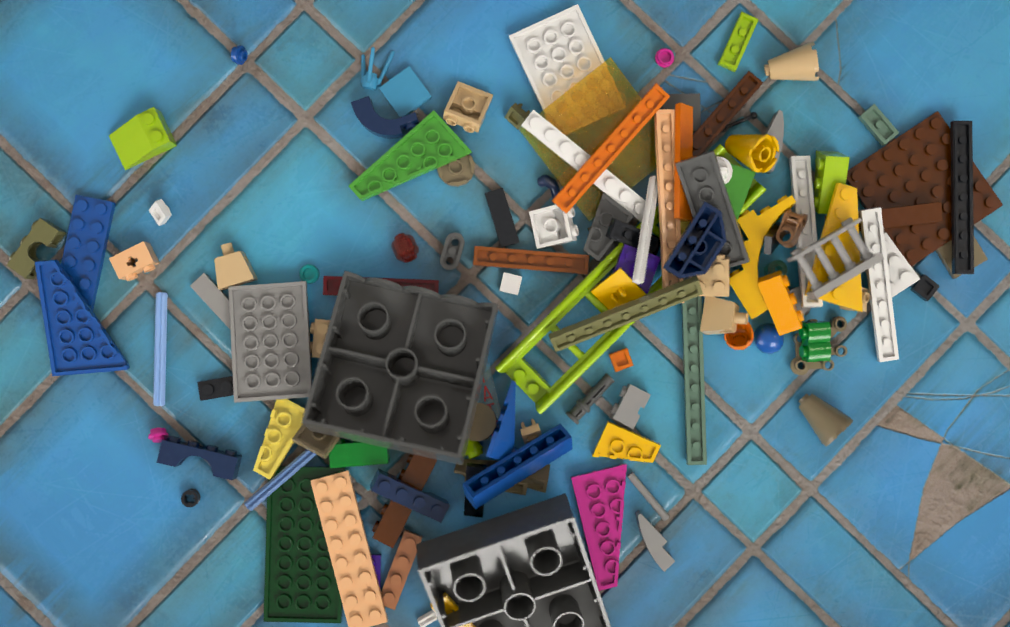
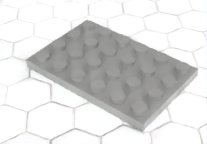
(270, 341)

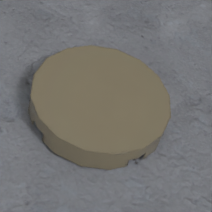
(457, 172)
(483, 423)

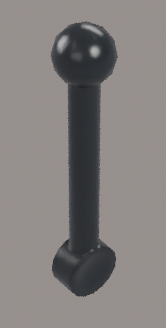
(753, 115)

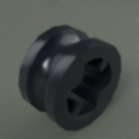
(184, 497)

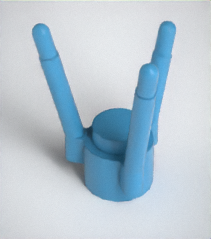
(368, 79)

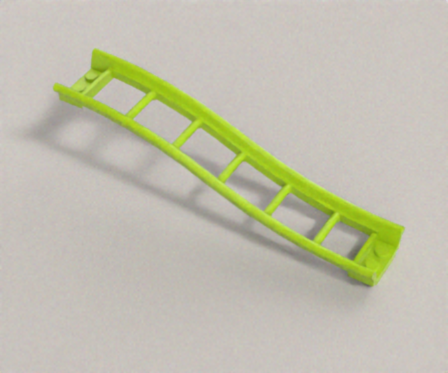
(528, 378)

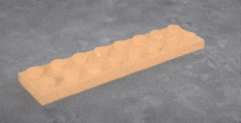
(349, 550)

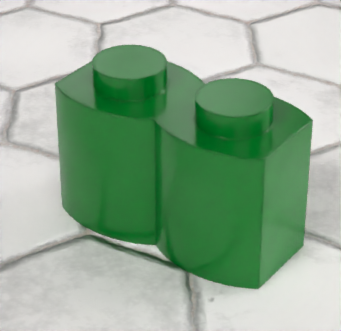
(815, 341)

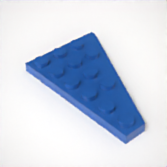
(72, 330)

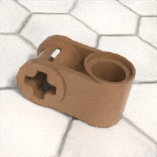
(792, 224)

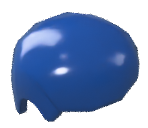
(768, 339)

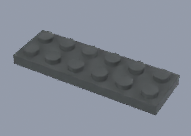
(705, 183)

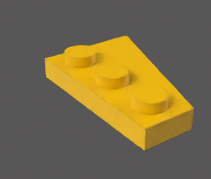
(624, 444)

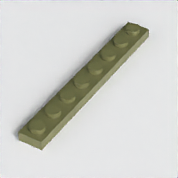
(625, 313)

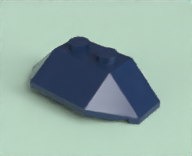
(698, 244)

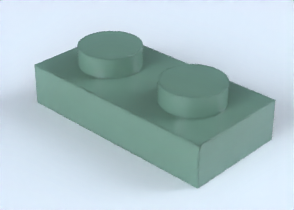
(878, 125)

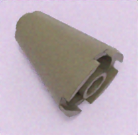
(823, 418)

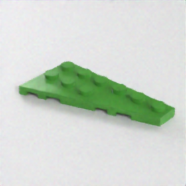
(417, 153)

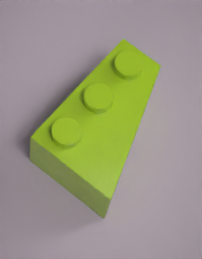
(830, 169)

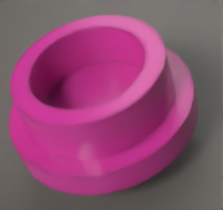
(664, 57)
(158, 435)

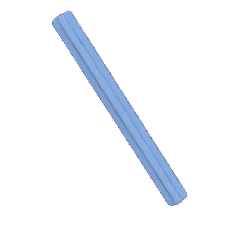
(160, 349)

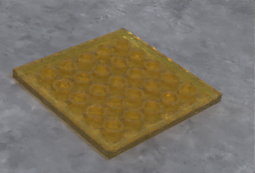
(587, 118)

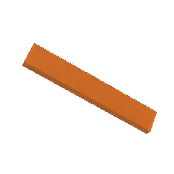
(683, 151)

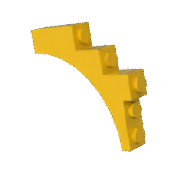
(755, 228)

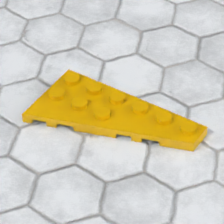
(842, 206)

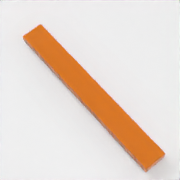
(610, 148)

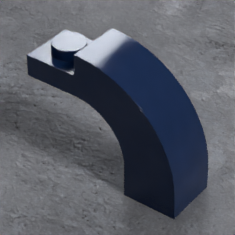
(379, 126)

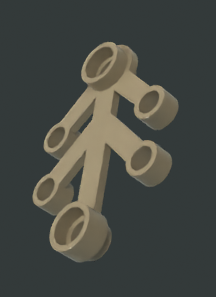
(818, 365)

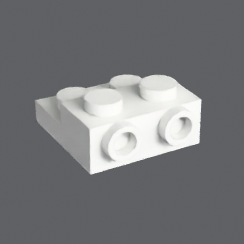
(553, 226)

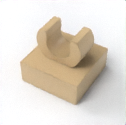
(531, 432)

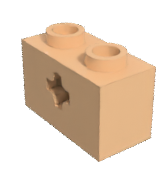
(124, 261)

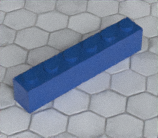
(517, 466)

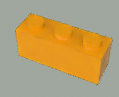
(781, 302)

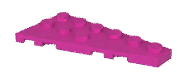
(601, 513)

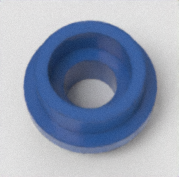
(239, 55)

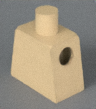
(233, 268)
(721, 316)

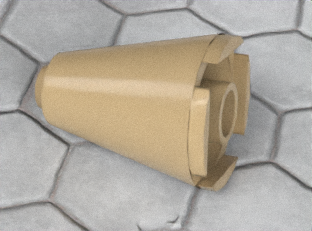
(796, 65)

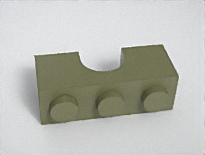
(24, 258)

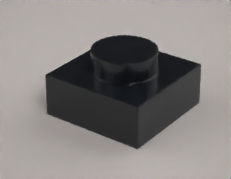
(925, 287)

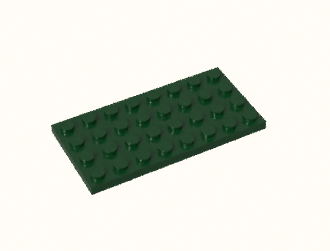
(297, 559)

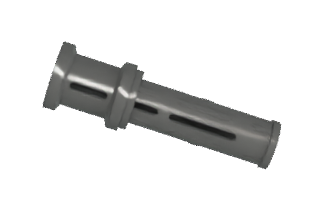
(583, 406)

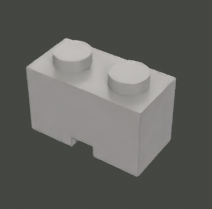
(629, 405)

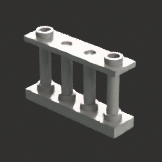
(851, 268)

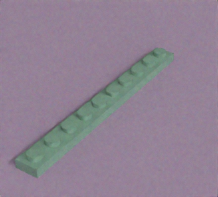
(694, 382)

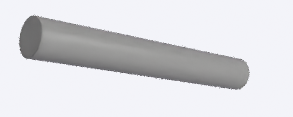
(648, 496)

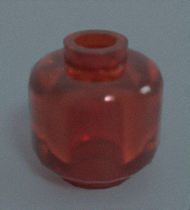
(405, 247)

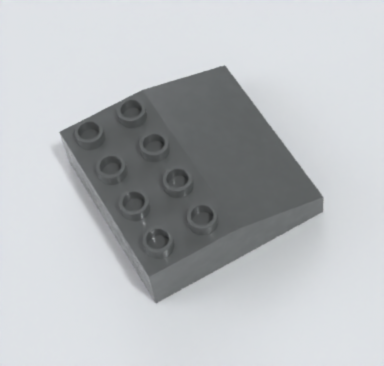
(401, 368)
(514, 571)

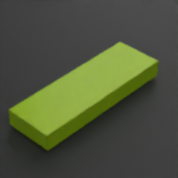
(738, 41)

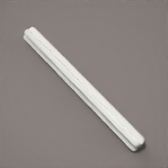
(646, 231)

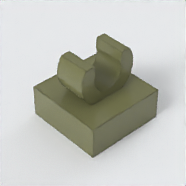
(516, 115)

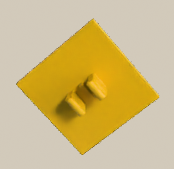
(617, 290)

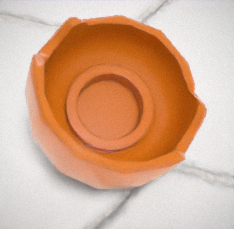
(741, 338)

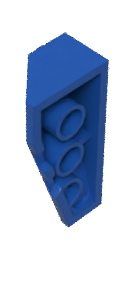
(504, 434)

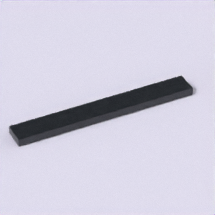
(962, 197)

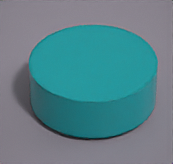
(309, 273)

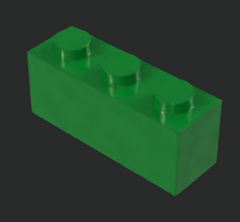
(357, 454)

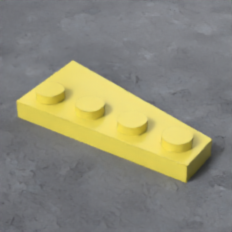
(282, 427)

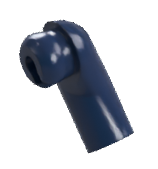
(546, 180)

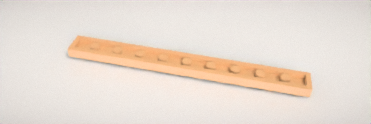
(665, 165)

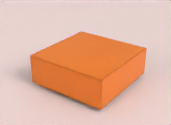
(620, 359)

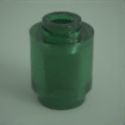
(770, 267)

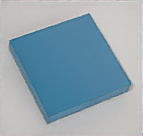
(405, 92)

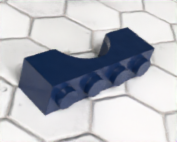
(223, 463)
(408, 496)

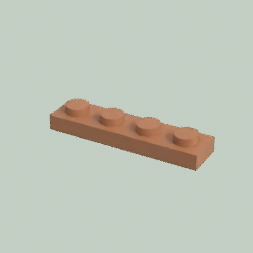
(400, 569)

